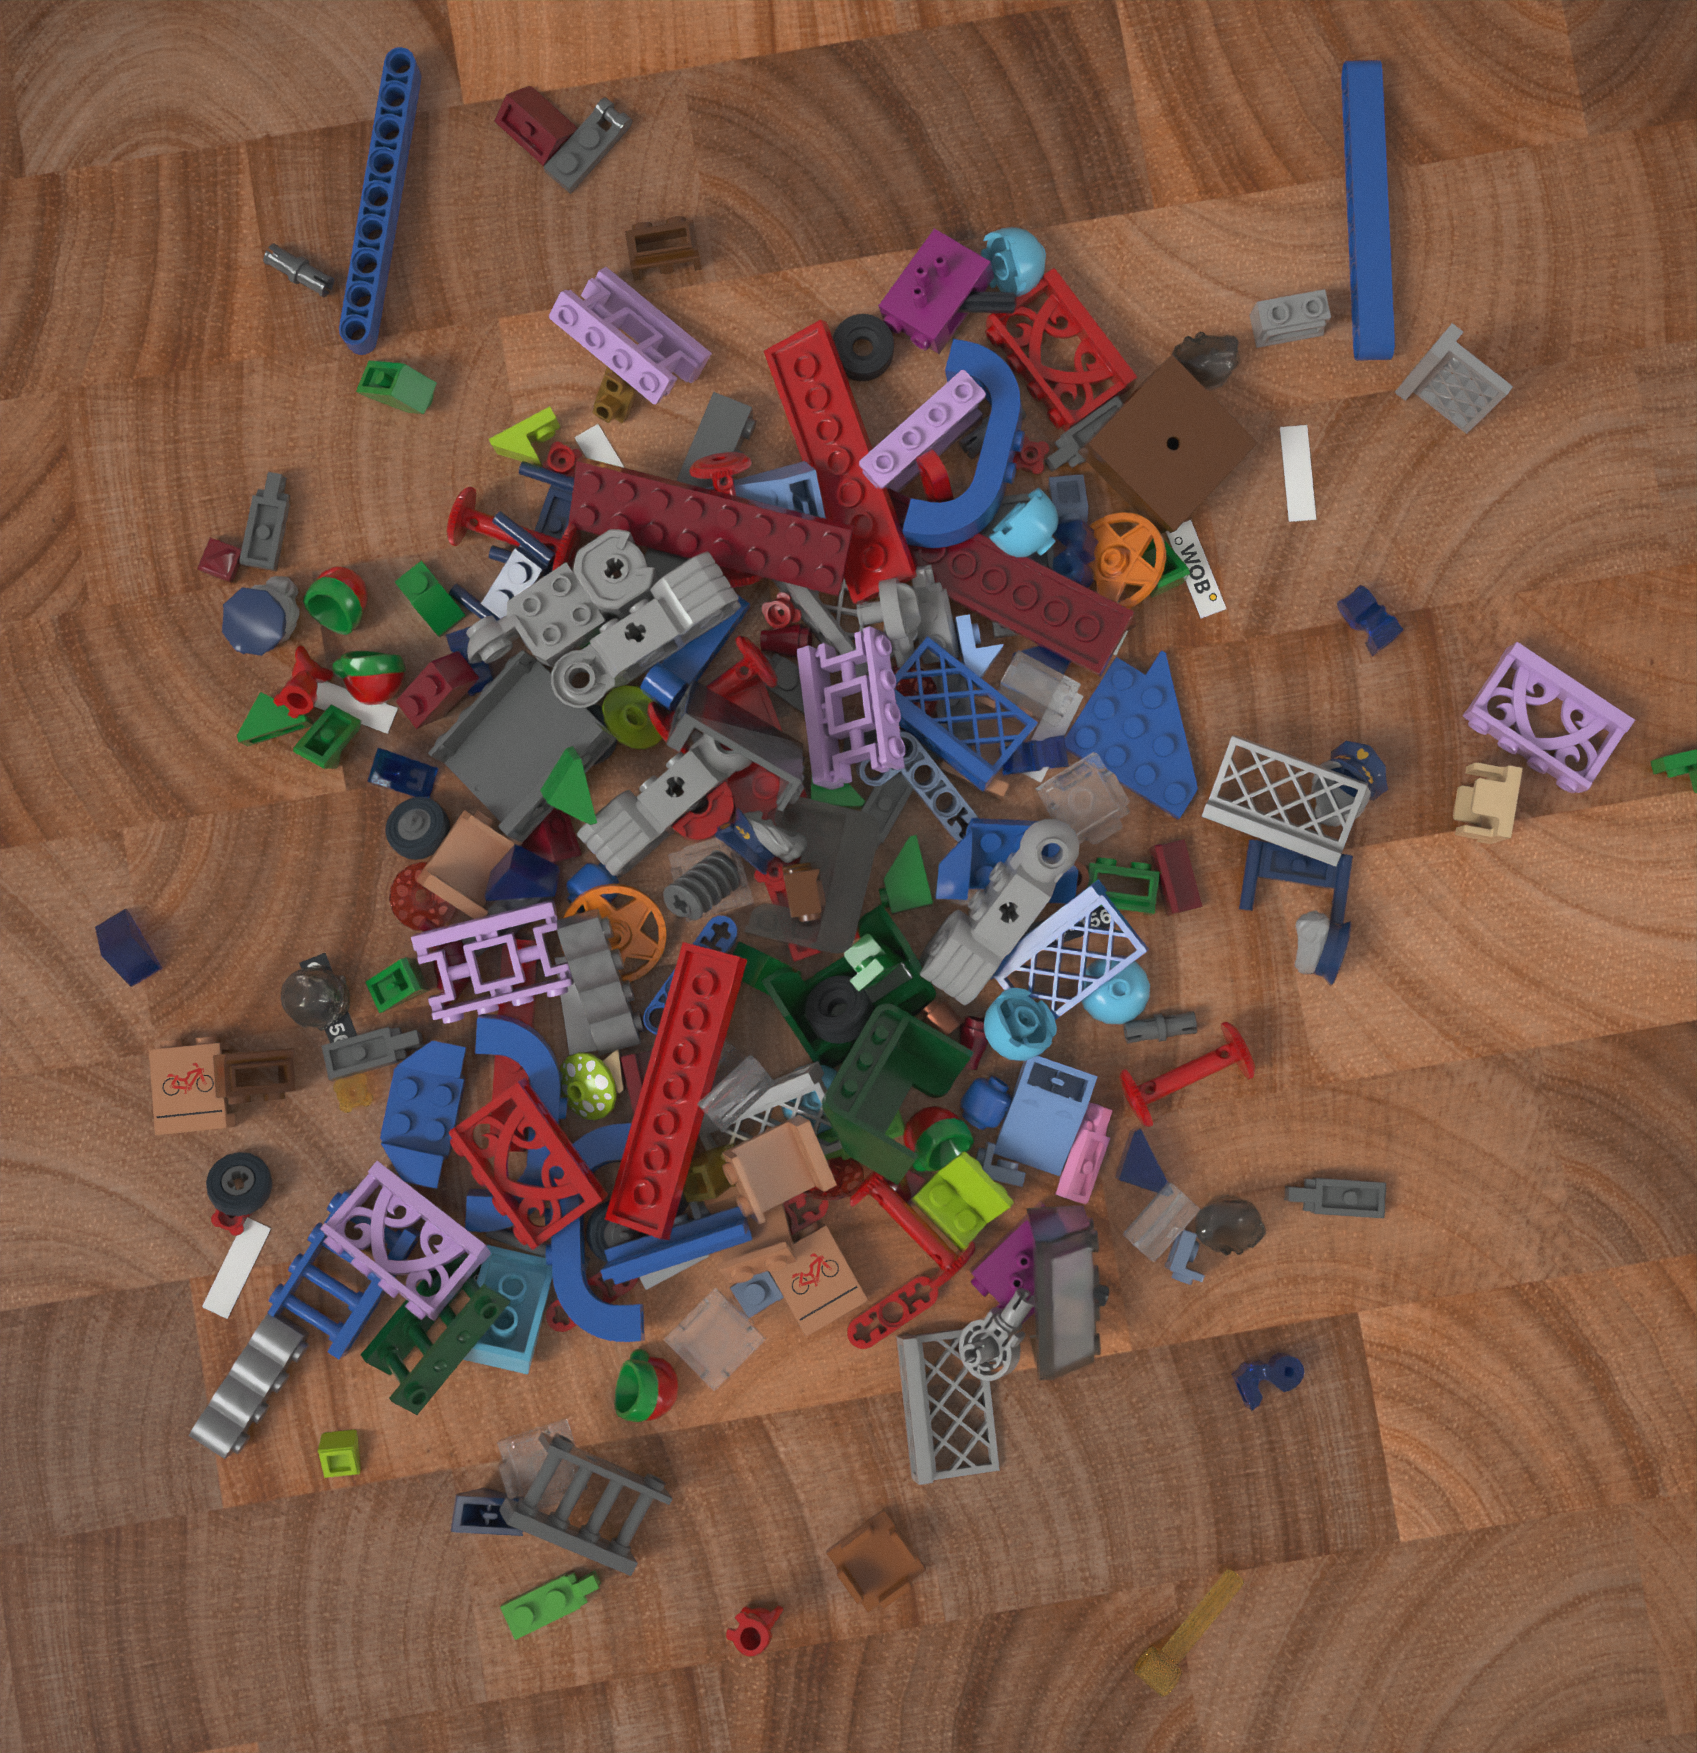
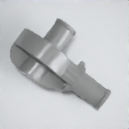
(900, 614)
(1000, 1339)

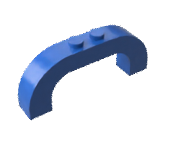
(964, 517)
(526, 1046)
(567, 1251)

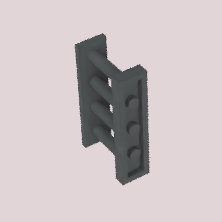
(586, 1539)

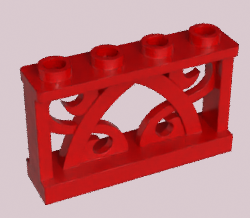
(1064, 304)
(576, 1178)

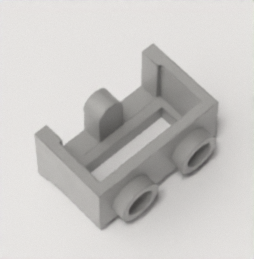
(1290, 318)

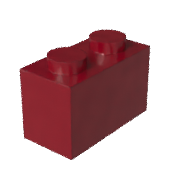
(437, 689)

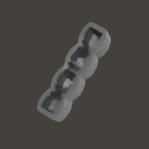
(599, 982)
(249, 1384)

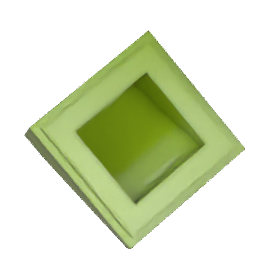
(339, 1453)

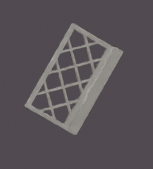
(1436, 368)
(823, 625)
(1278, 830)
(785, 1089)
(919, 1416)

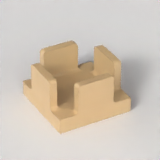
(1488, 803)

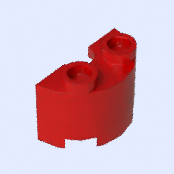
(703, 826)

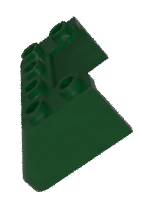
(900, 988)
(876, 1077)

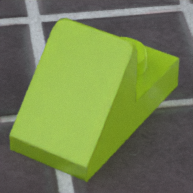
(517, 440)

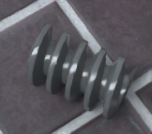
(702, 886)

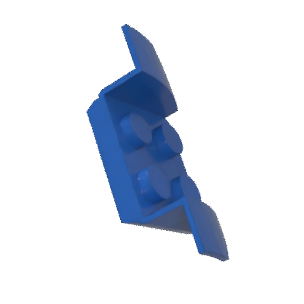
(979, 852)
(422, 1110)

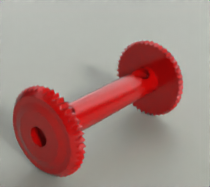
(716, 467)
(462, 518)
(723, 685)
(1188, 1073)
(908, 1219)

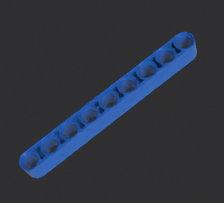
(378, 185)
(1367, 210)

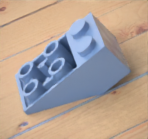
(786, 487)
(1044, 1114)

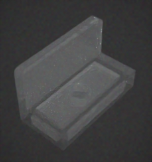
(1161, 1221)

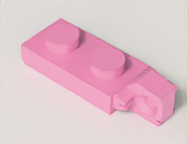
(1085, 1155)

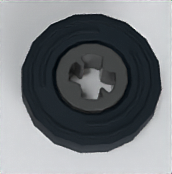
(256, 1184)

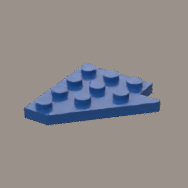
(1138, 734)

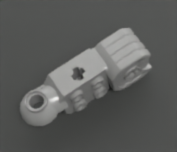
(568, 604)
(683, 608)
(637, 825)
(971, 947)

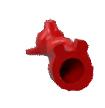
(301, 690)
(754, 1629)

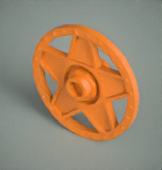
(1120, 558)
(626, 924)

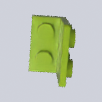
(962, 1199)

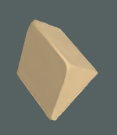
(615, 1066)

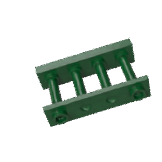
(441, 1358)

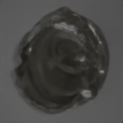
(1209, 358)
(315, 997)
(1229, 1225)

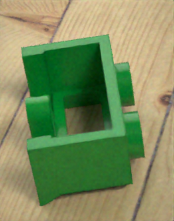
(1127, 901)

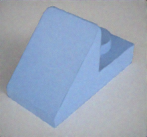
(974, 658)

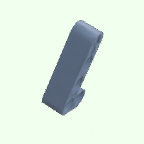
(928, 790)

